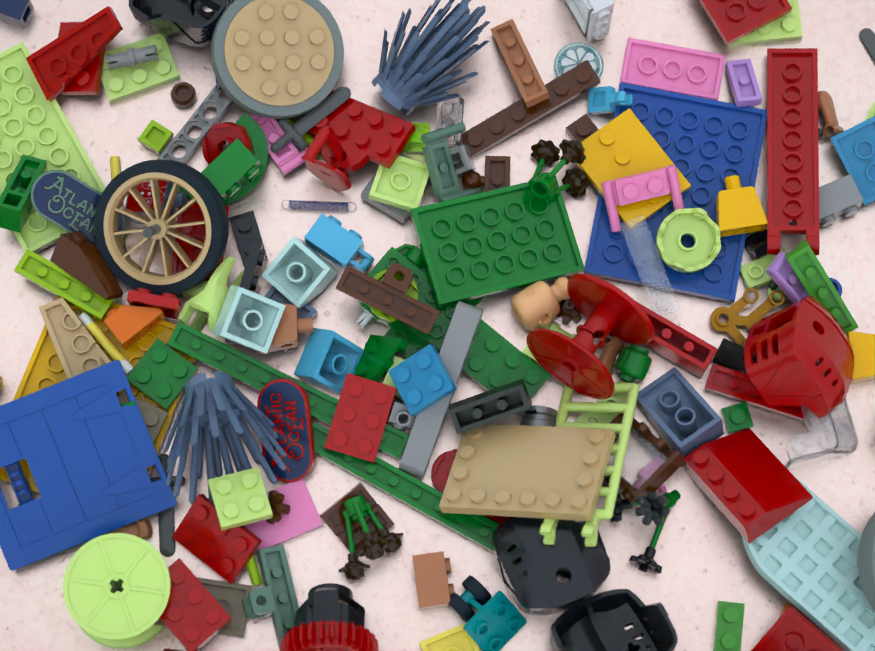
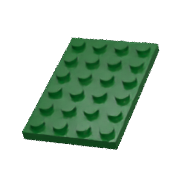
(495, 242)

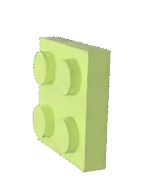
(401, 184)
(240, 498)

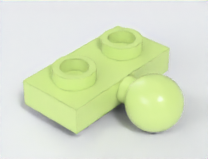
(755, 274)

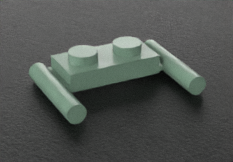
(441, 164)

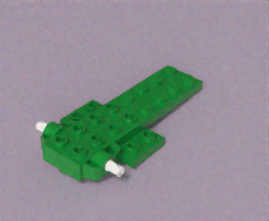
(491, 357)

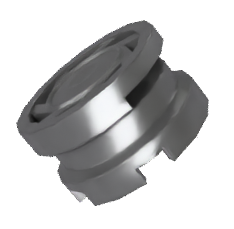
(539, 416)

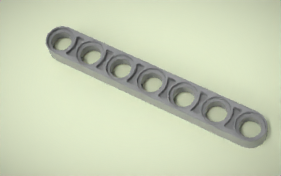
(199, 120)

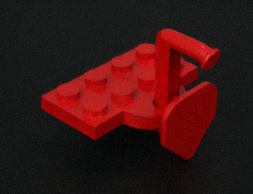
(351, 139)

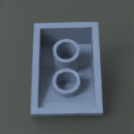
(679, 413)

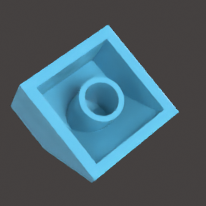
(328, 360)

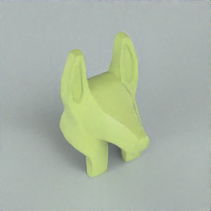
(209, 297)

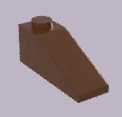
(85, 263)

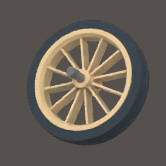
(161, 226)

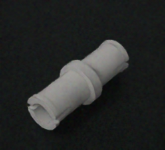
(132, 57)

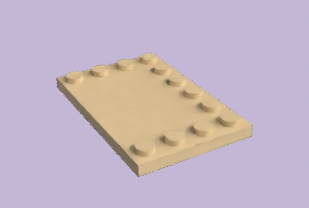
(528, 471)

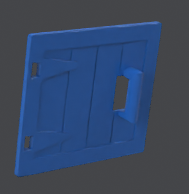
(85, 463)

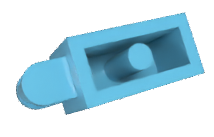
(338, 244)

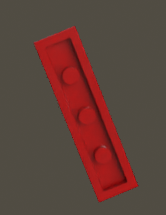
(740, 387)

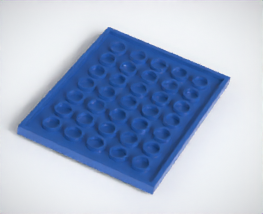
(706, 145)

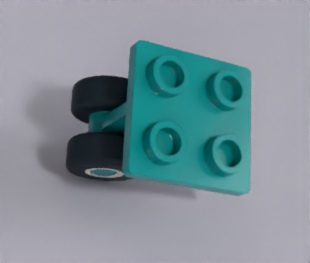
(493, 622)

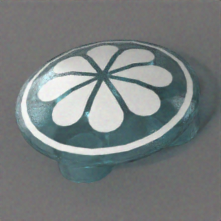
(575, 54)

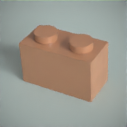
(432, 580)

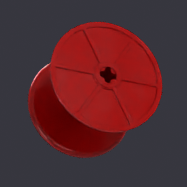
(607, 313)

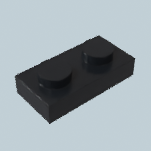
(245, 231)

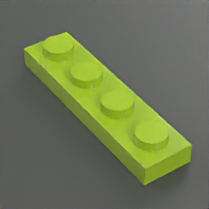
(62, 284)

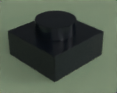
(757, 243)

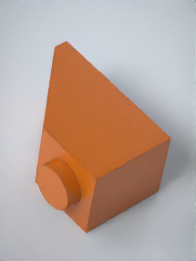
(132, 323)

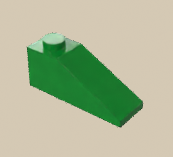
(16, 197)

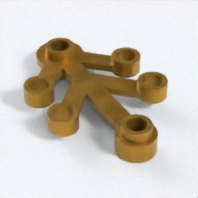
(738, 320)

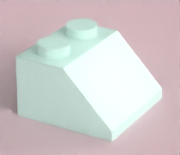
(299, 272)
(248, 319)

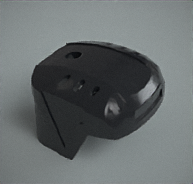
(180, 18)
(539, 590)
(601, 621)

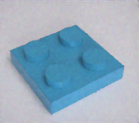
(422, 380)

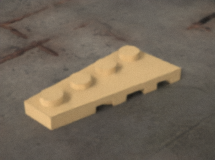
(72, 341)

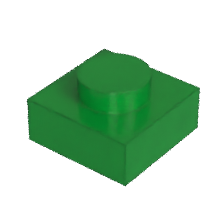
(736, 418)

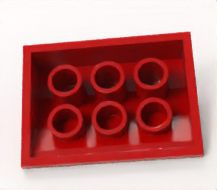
(746, 482)

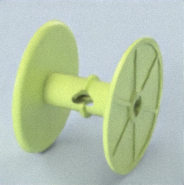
(94, 583)

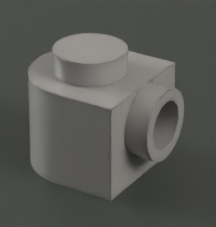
(400, 416)

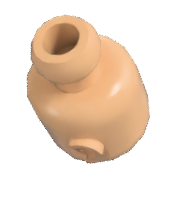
(539, 303)

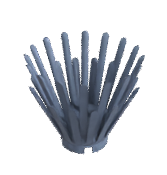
(215, 408)

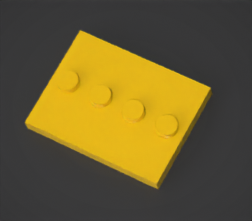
(623, 150)

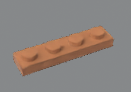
(520, 63)

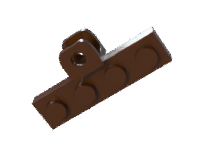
(389, 296)

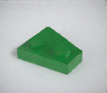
(377, 356)

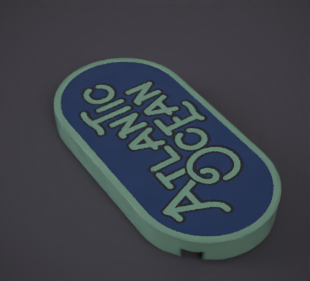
(68, 202)

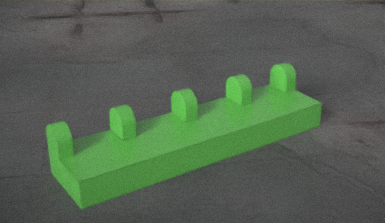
(819, 284)

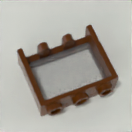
(646, 461)

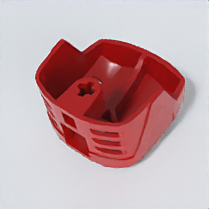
(786, 357)

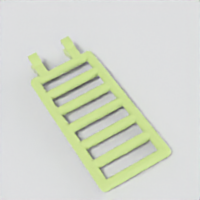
(590, 529)

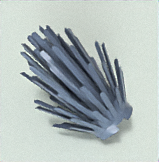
(428, 57)

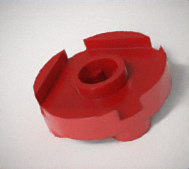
(218, 136)

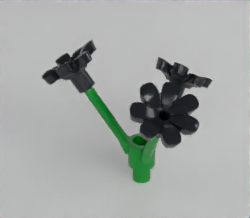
(653, 509)

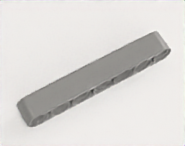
(430, 421)

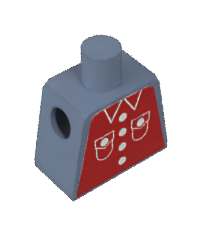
(145, 190)

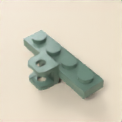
(277, 595)

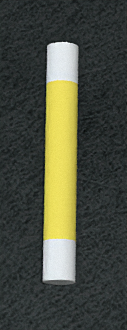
(105, 342)

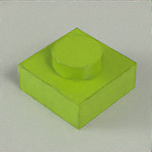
(155, 137)

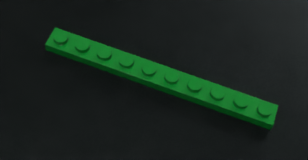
(258, 374)
(409, 491)

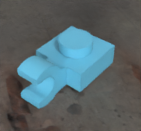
(603, 100)

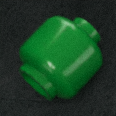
(632, 363)

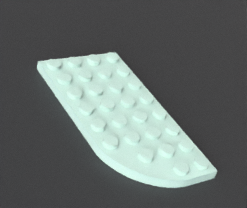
(815, 567)

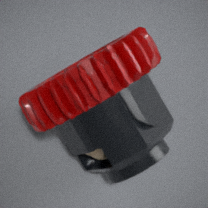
(329, 623)

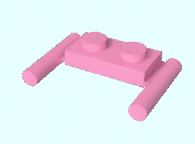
(286, 158)
(639, 188)

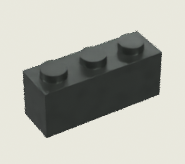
(490, 406)

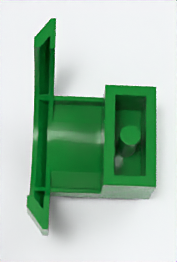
(236, 168)

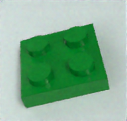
(162, 374)

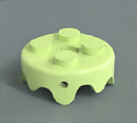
(693, 223)

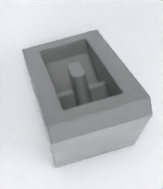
(462, 159)

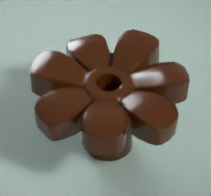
(568, 312)
(277, 506)

